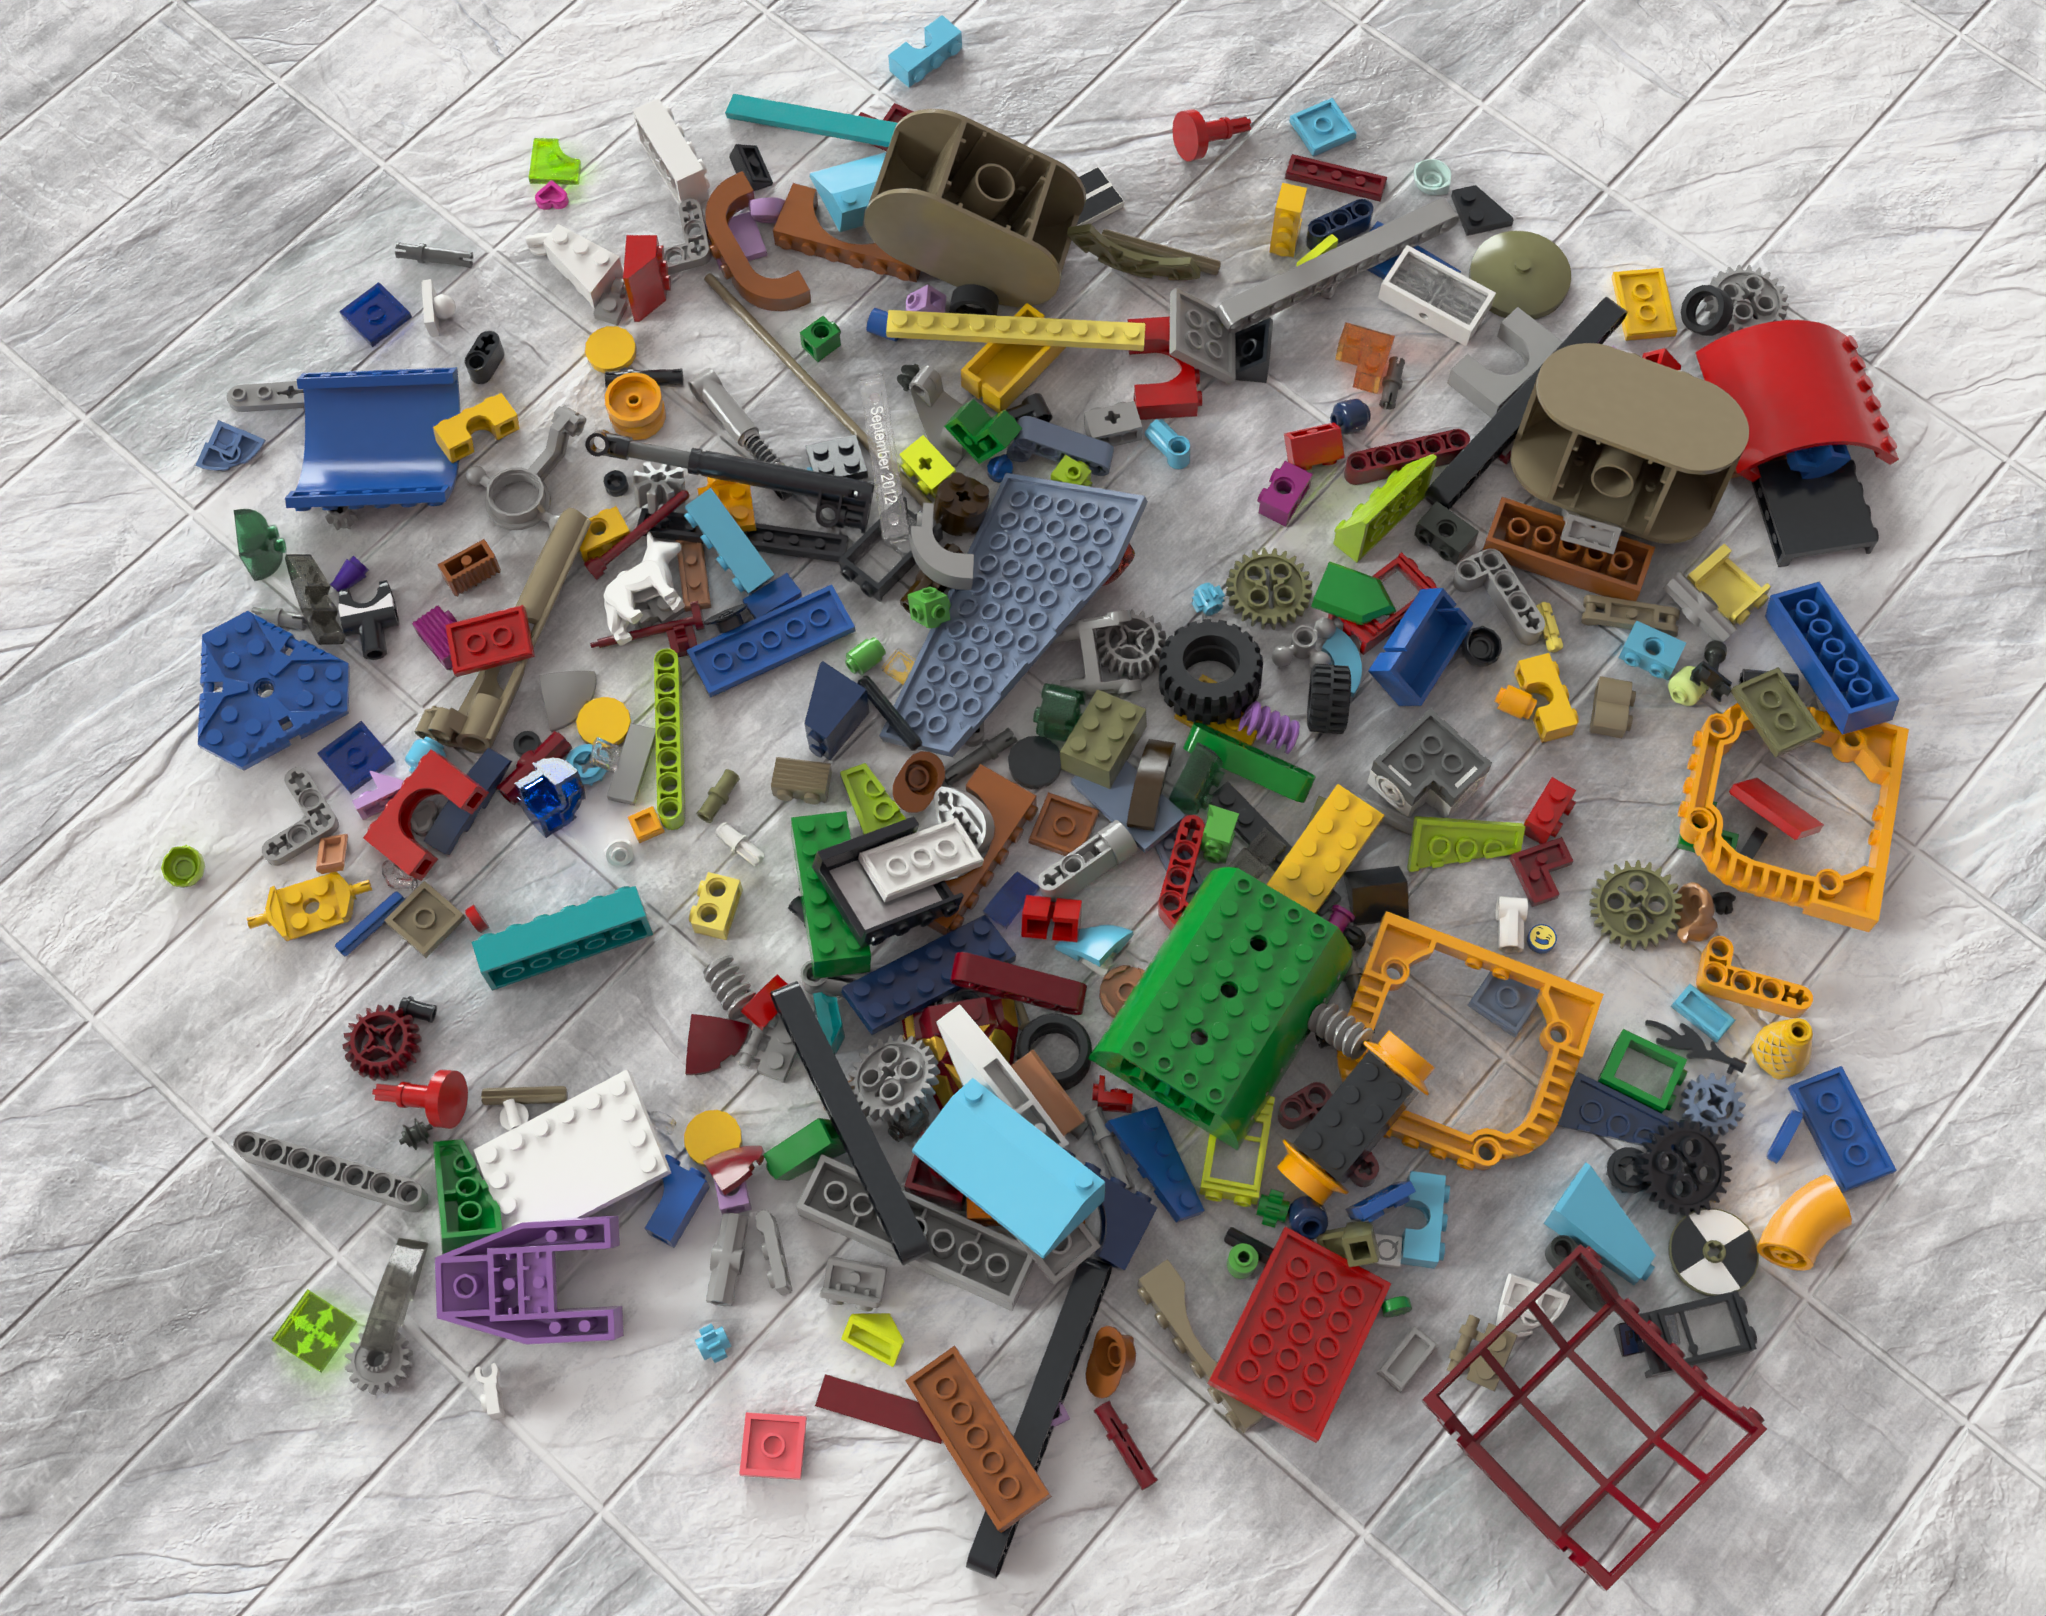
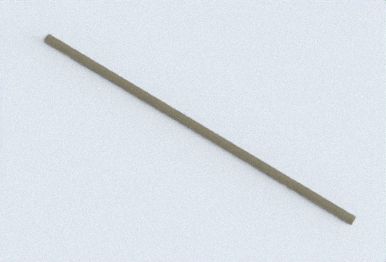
(805, 378)

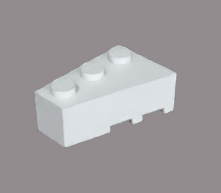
(583, 263)

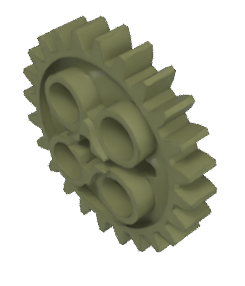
(1293, 586)
(1656, 890)

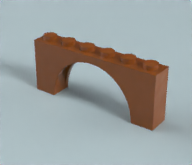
(800, 231)
(1010, 810)

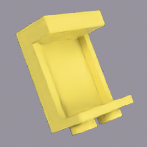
(1728, 586)

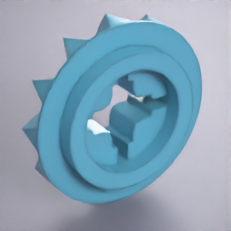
(581, 755)

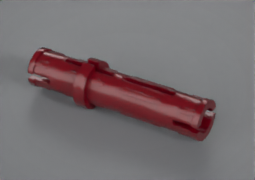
(1126, 1446)

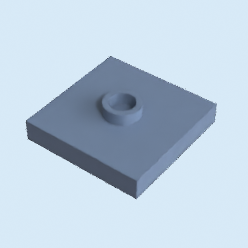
(1505, 1003)

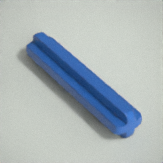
(369, 924)

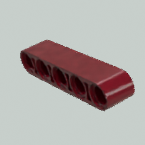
(1393, 455)
(1018, 983)

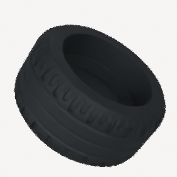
(1068, 1027)

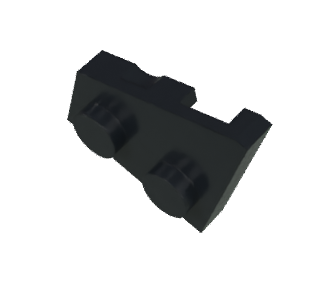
(1478, 211)

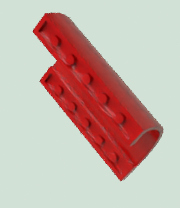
(1797, 389)

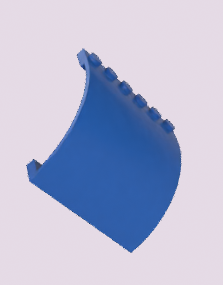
(376, 438)

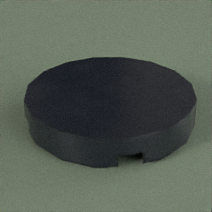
(1034, 762)

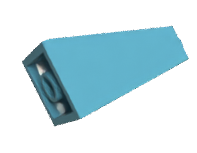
(1596, 1220)

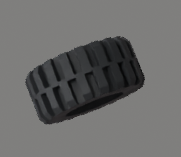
(1210, 643)

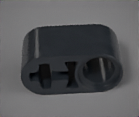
(485, 352)

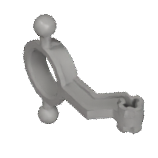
(565, 423)

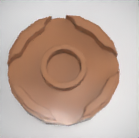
(1117, 987)

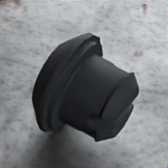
(1723, 902)
(1355, 937)

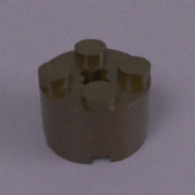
(961, 504)

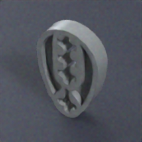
(974, 813)

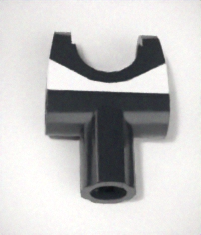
(369, 619)

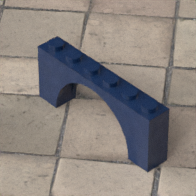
(1122, 1220)

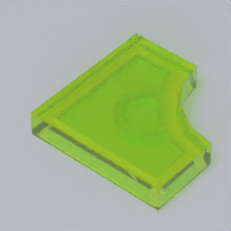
(551, 163)

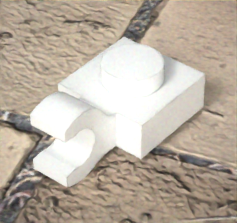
(492, 1399)

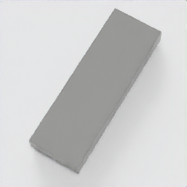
(632, 764)

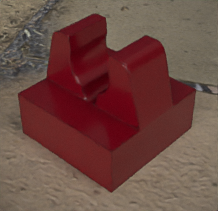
(681, 639)

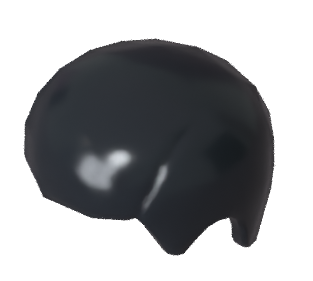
(1481, 646)

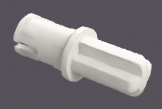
(739, 844)

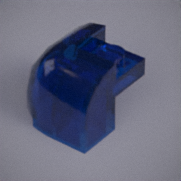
(551, 795)

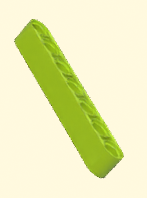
(672, 749)

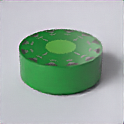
(1396, 1306)

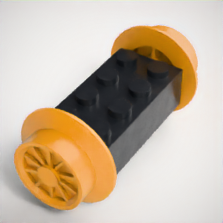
(1355, 1118)

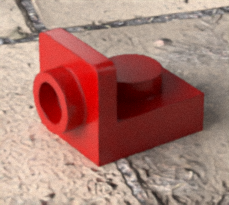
(1114, 1101)

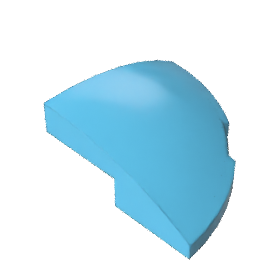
(1096, 943)

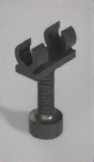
(1714, 653)

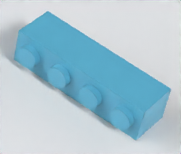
(729, 541)

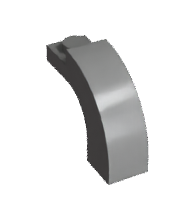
(940, 565)

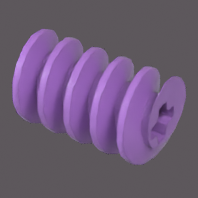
(1270, 724)

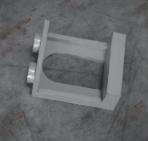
(1579, 531)

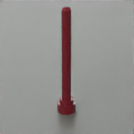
(598, 564)

